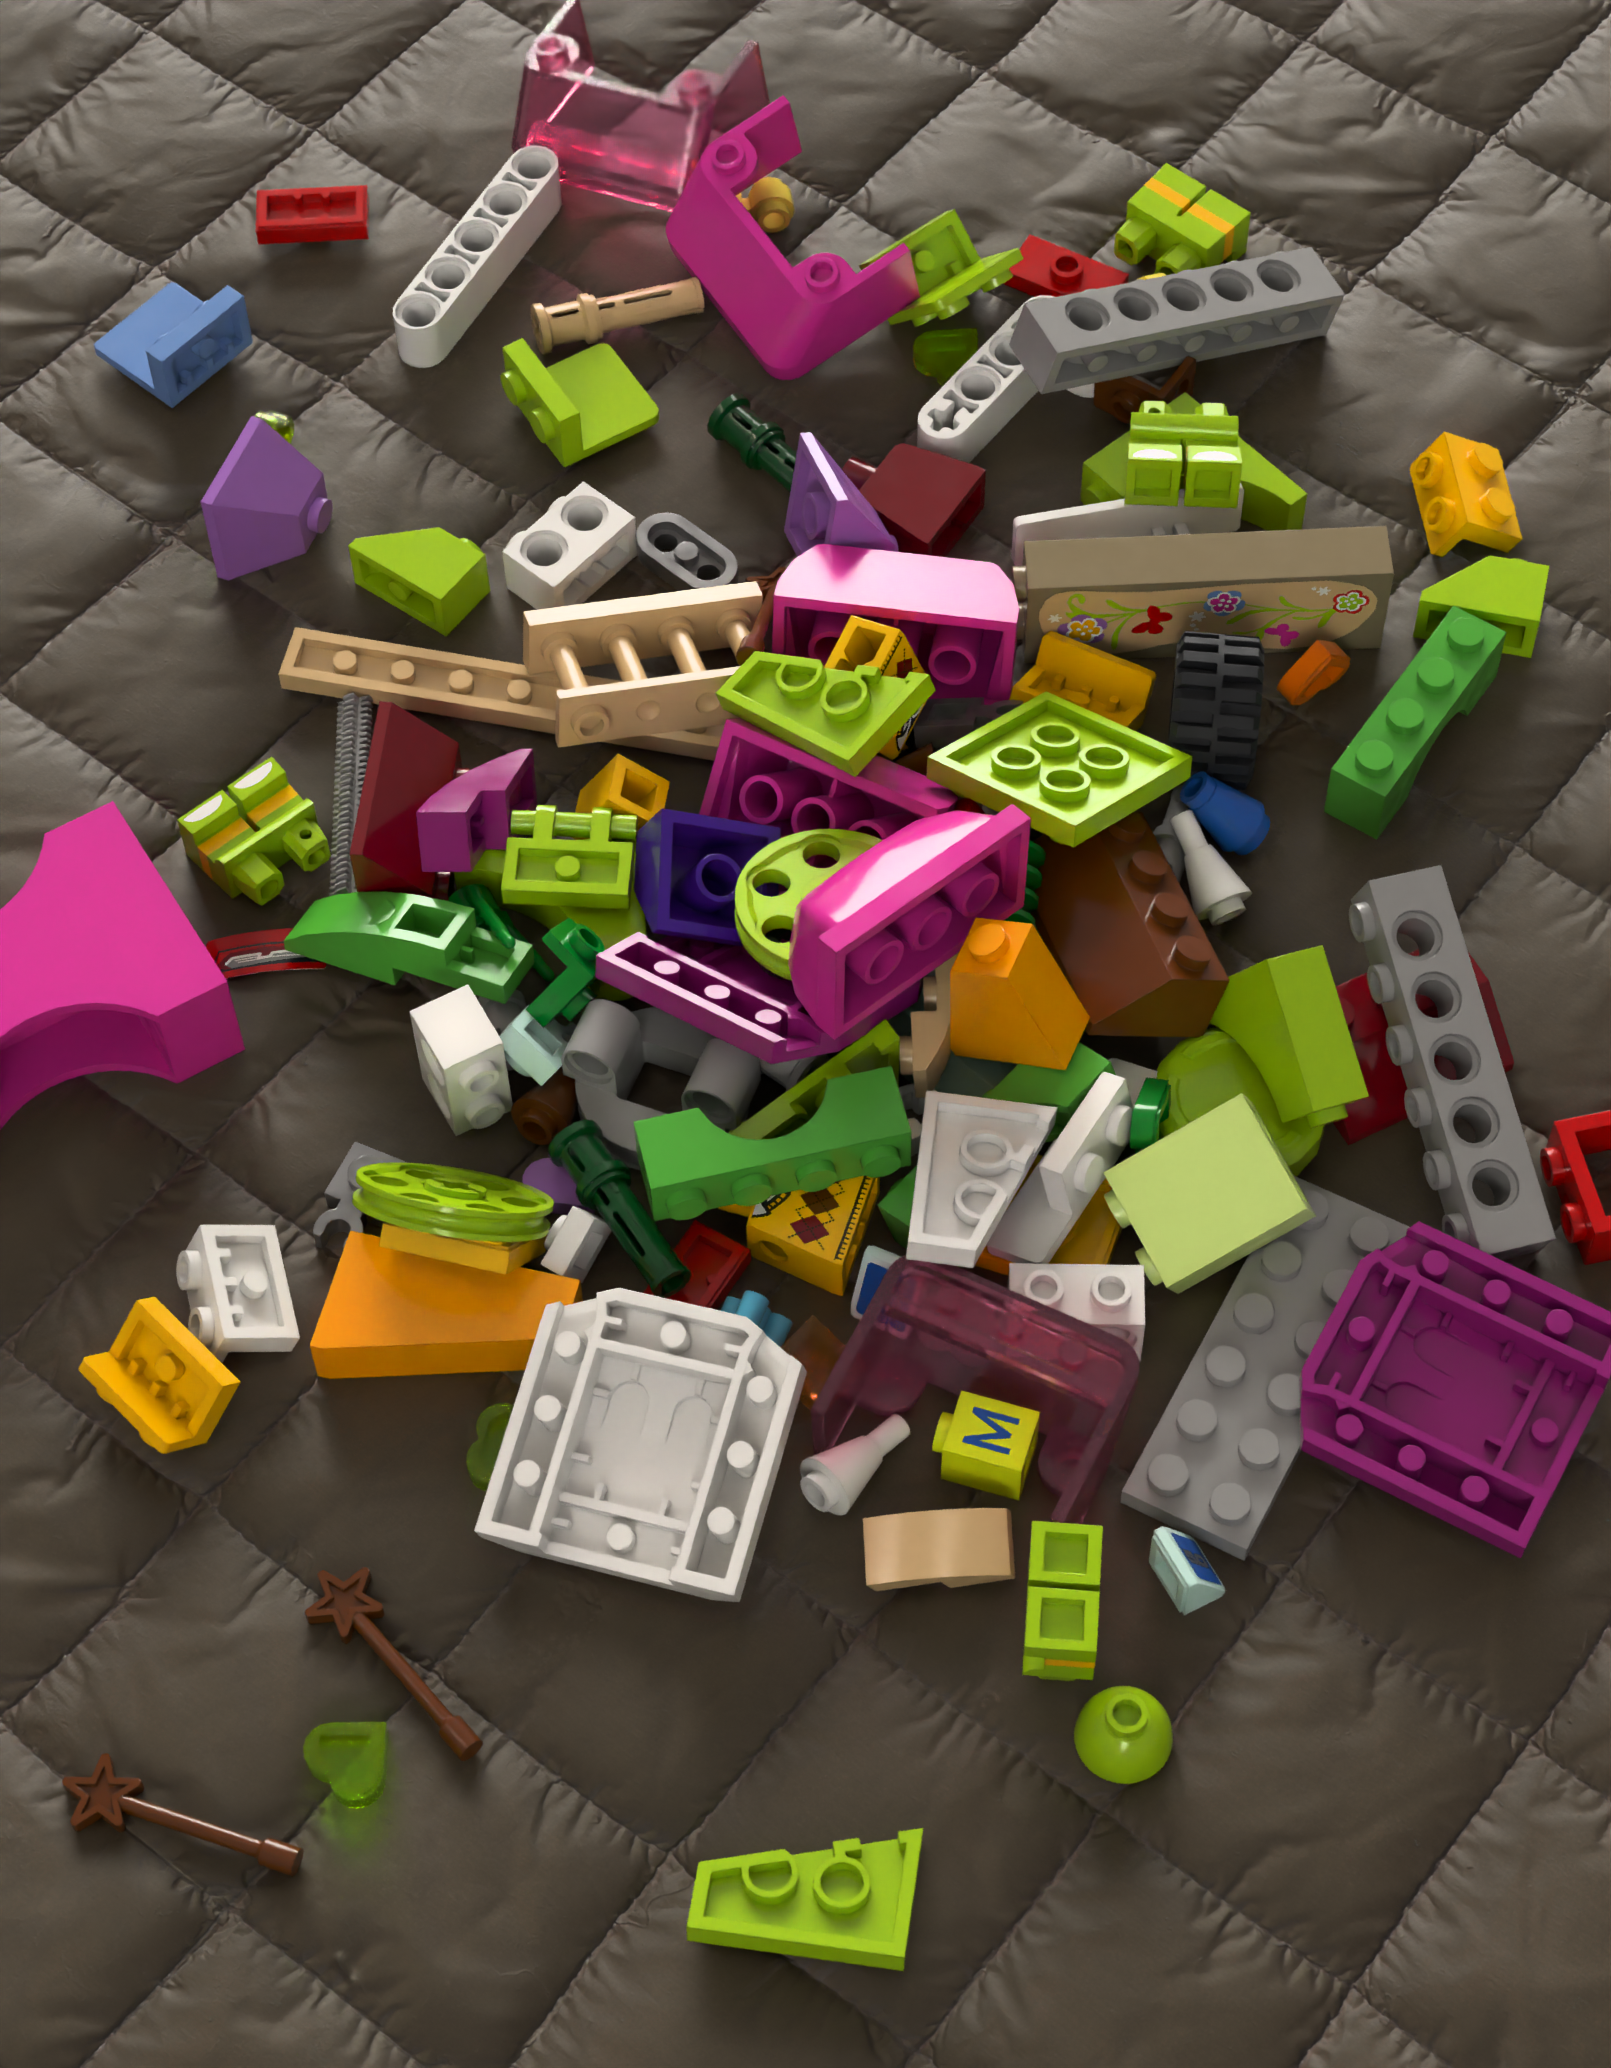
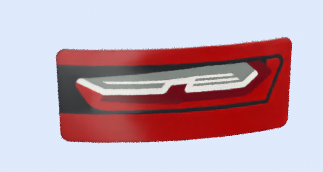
(257, 953)

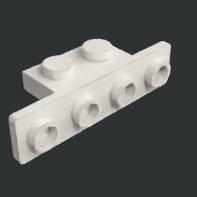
(1122, 520)
(1071, 1169)

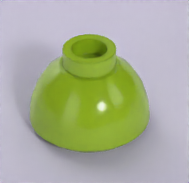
(1123, 1735)

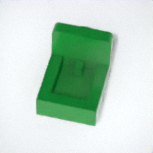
(571, 990)

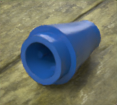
(1226, 814)

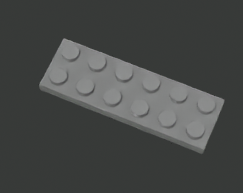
(1237, 1409)

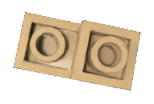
(928, 1048)
(938, 1546)

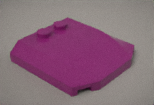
(729, 995)
(1455, 1384)

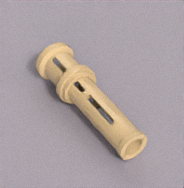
(591, 317)

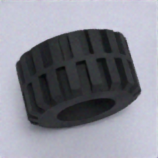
(1218, 704)

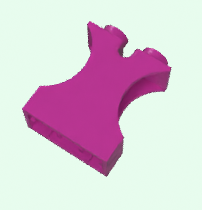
(104, 969)

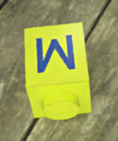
(987, 1444)

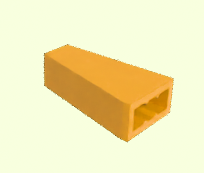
(428, 1315)

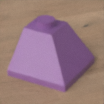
(263, 503)
(828, 506)

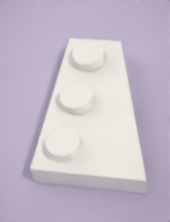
(969, 1171)

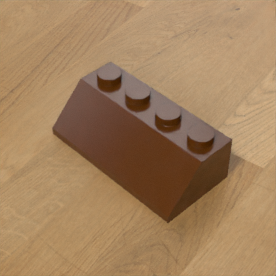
(1127, 934)

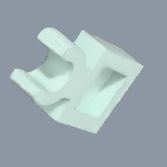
(535, 1049)

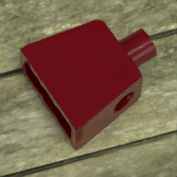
(921, 497)

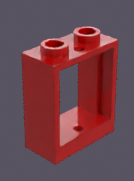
(1566, 1168)

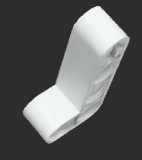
(980, 398)

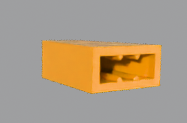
(1012, 999)

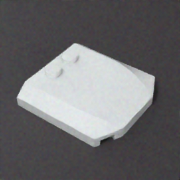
(644, 1442)

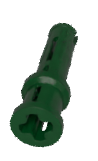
(758, 442)
(605, 1187)

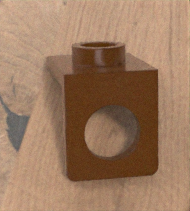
(1126, 394)

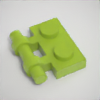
(569, 871)

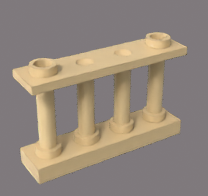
(634, 630)

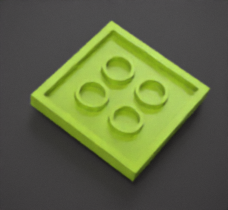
(1059, 768)

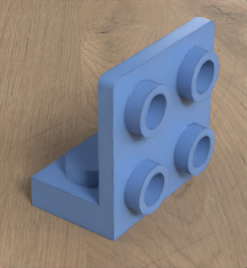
(177, 340)

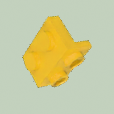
(1464, 495)
(1088, 679)
(162, 1379)

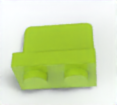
(947, 269)
(578, 401)

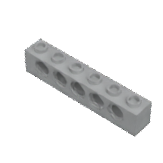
(1175, 316)
(1422, 908)

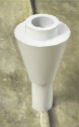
(1212, 883)
(839, 1474)

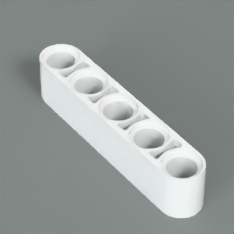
(477, 256)

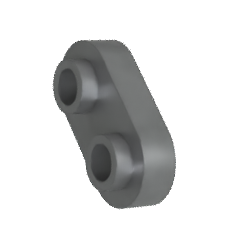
(693, 554)

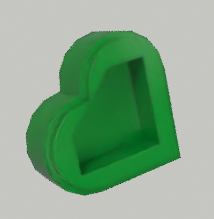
(1149, 1111)

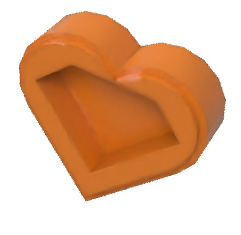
(1314, 671)

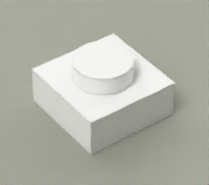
(575, 1243)

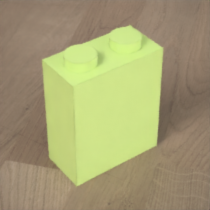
(1206, 1195)

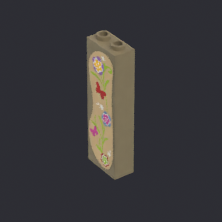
(1148, 590)

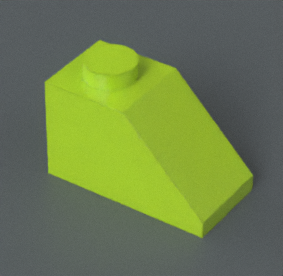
(423, 574)
(1495, 590)

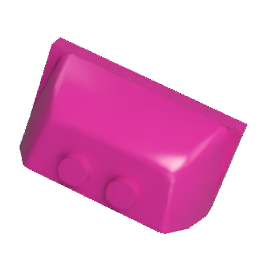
(950, 609)
(782, 786)
(903, 911)

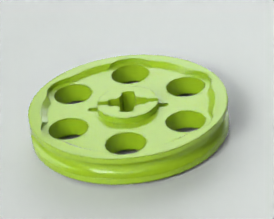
(785, 864)
(453, 1202)

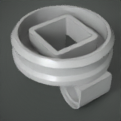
(615, 1044)

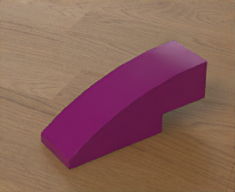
(475, 812)

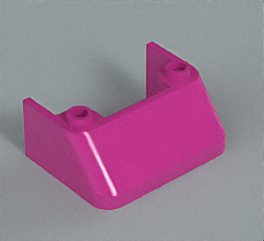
(779, 311)

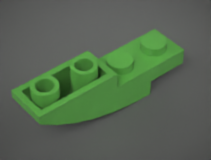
(413, 934)

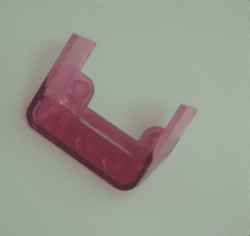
(620, 135)
(993, 1342)

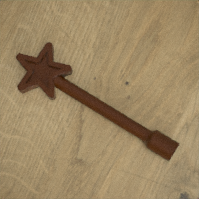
(755, 640)
(352, 1608)
(110, 1797)

